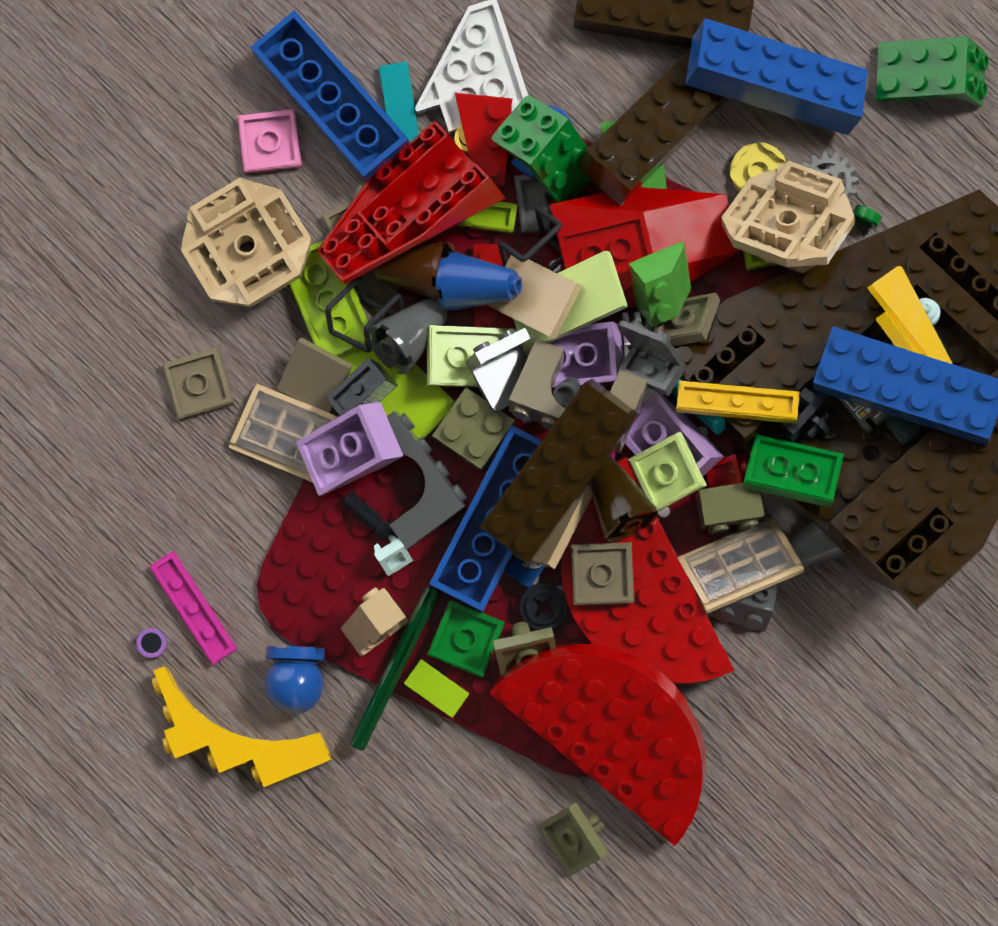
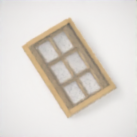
(273, 426)
(740, 565)

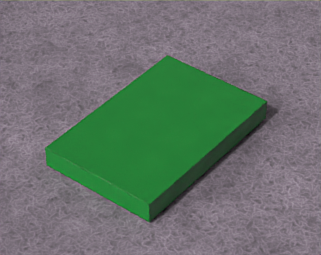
(793, 471)

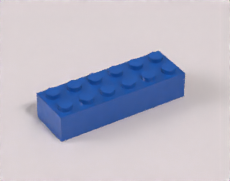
(776, 77)
(329, 95)
(908, 385)
(474, 557)

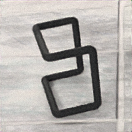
(546, 238)
(382, 310)

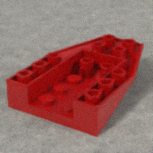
(407, 204)
(643, 226)

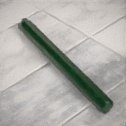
(394, 668)

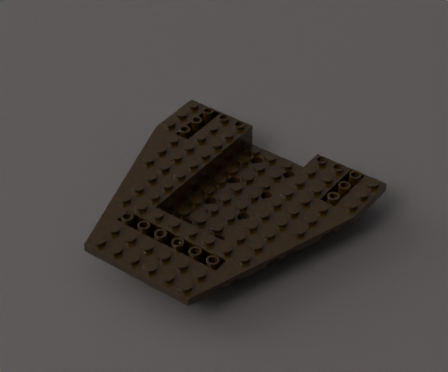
(921, 504)

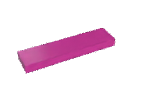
(193, 608)

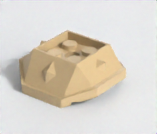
(239, 215)
(790, 217)

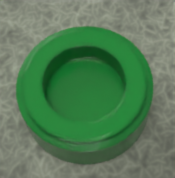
(867, 216)

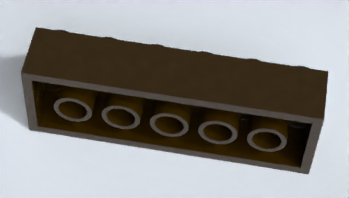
(659, 20)
(648, 133)
(559, 470)

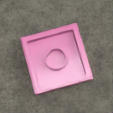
(269, 141)

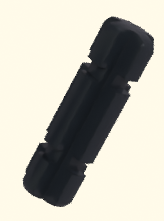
(367, 515)

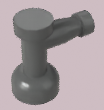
(566, 391)

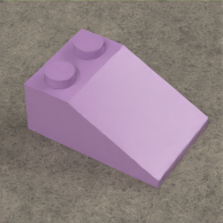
(591, 353)
(659, 421)
(349, 447)

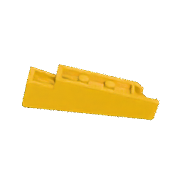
(905, 317)

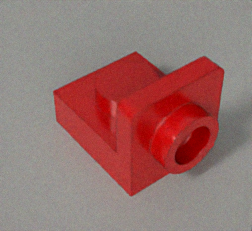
(728, 471)

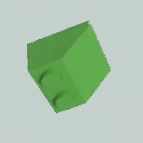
(661, 283)

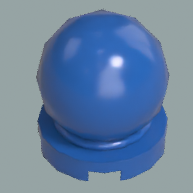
(294, 680)

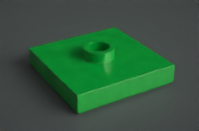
(465, 638)

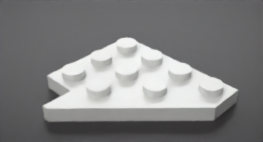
(475, 63)

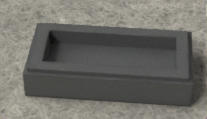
(529, 196)

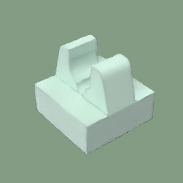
(392, 556)

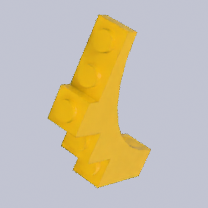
(228, 750)

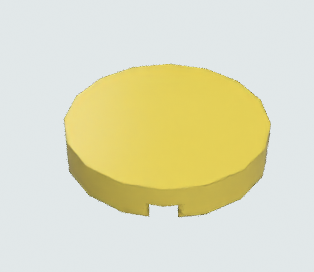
(753, 160)

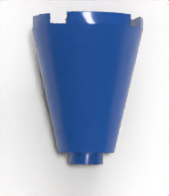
(474, 282)

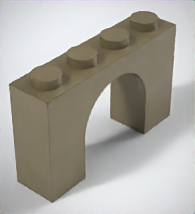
(533, 394)

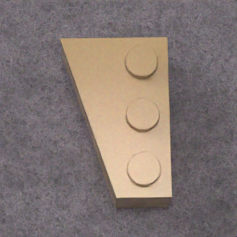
(373, 621)

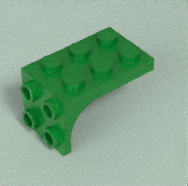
(932, 70)
(546, 146)

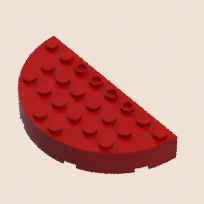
(666, 618)
(617, 725)

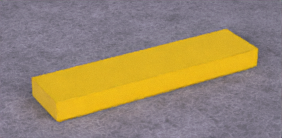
(737, 402)

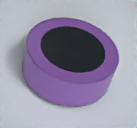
(151, 643)

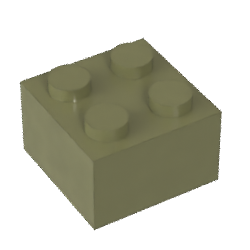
(473, 430)
(728, 507)

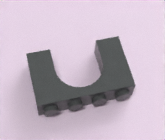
(440, 498)

